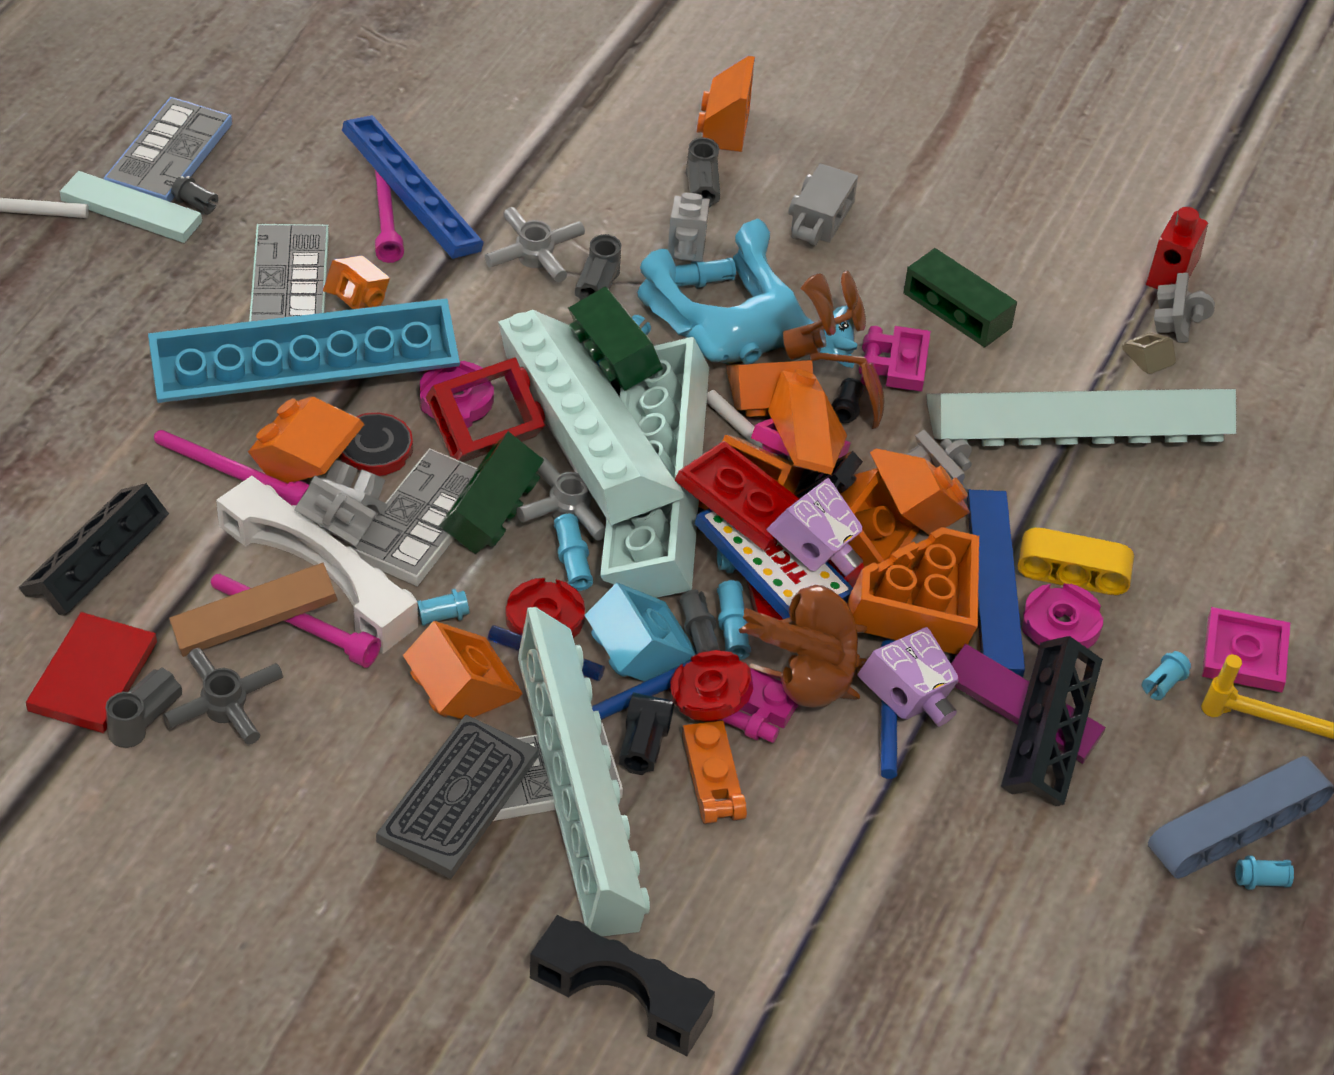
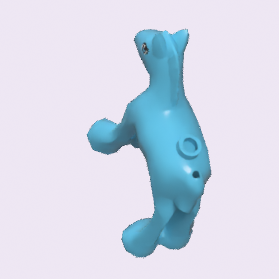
(741, 330)

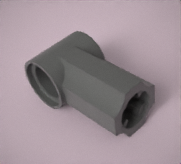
(703, 169)
(601, 265)
(134, 710)

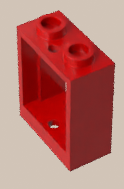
(452, 423)

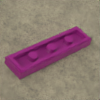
(1006, 693)

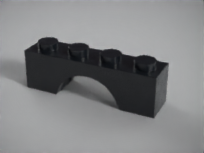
(577, 958)

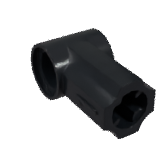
(646, 725)

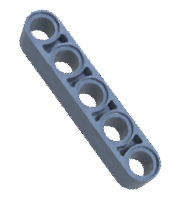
(1241, 817)

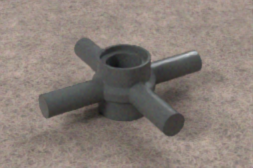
(223, 696)

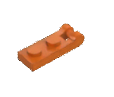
(713, 771)

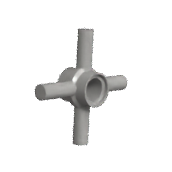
(535, 244)
(567, 496)

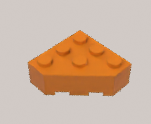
(921, 588)

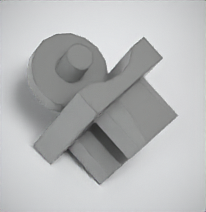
(1179, 306)
(951, 458)
(366, 489)
(335, 511)

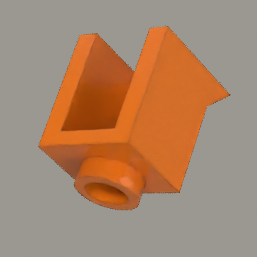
(356, 282)

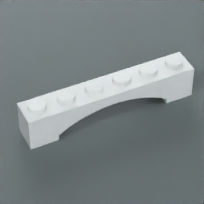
(261, 516)

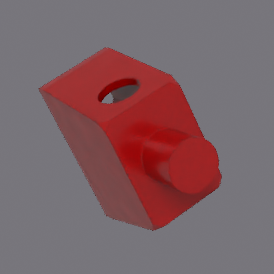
(1184, 236)

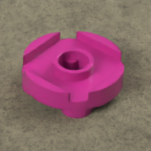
(474, 401)
(1071, 600)

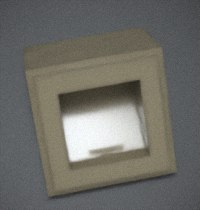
(1151, 352)

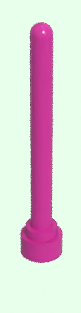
(388, 243)
(289, 492)
(360, 647)

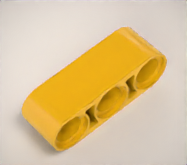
(1076, 560)

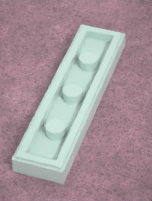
(131, 206)

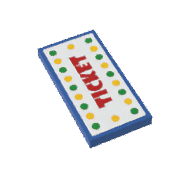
(773, 571)

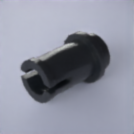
(848, 400)

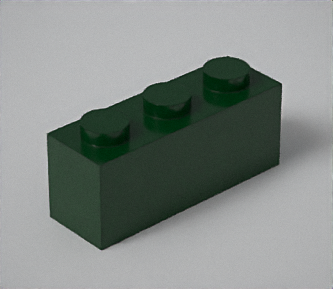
(960, 297)
(614, 339)
(493, 494)

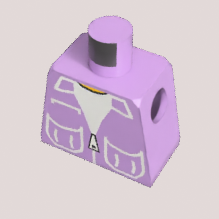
(819, 529)
(912, 677)

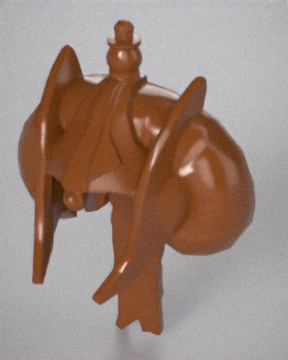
(826, 645)

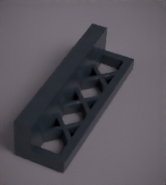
(96, 548)
(1045, 713)

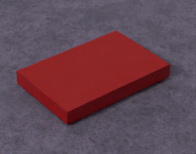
(737, 491)
(88, 669)

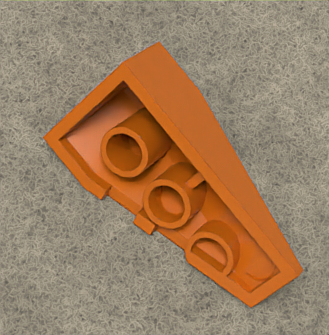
(807, 421)

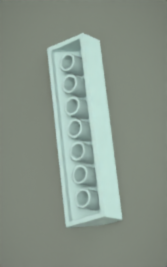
(1084, 414)
(589, 418)
(658, 547)
(580, 778)

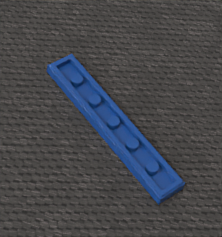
(412, 186)
(997, 588)

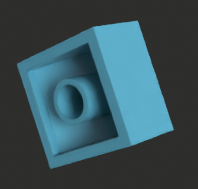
(638, 633)

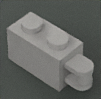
(822, 204)
(688, 227)

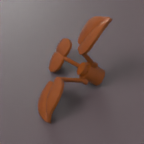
(811, 337)

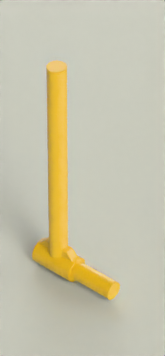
(1224, 697)

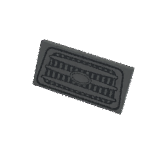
(457, 796)

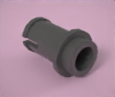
(188, 191)

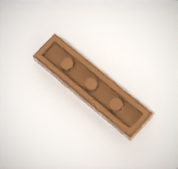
(253, 609)

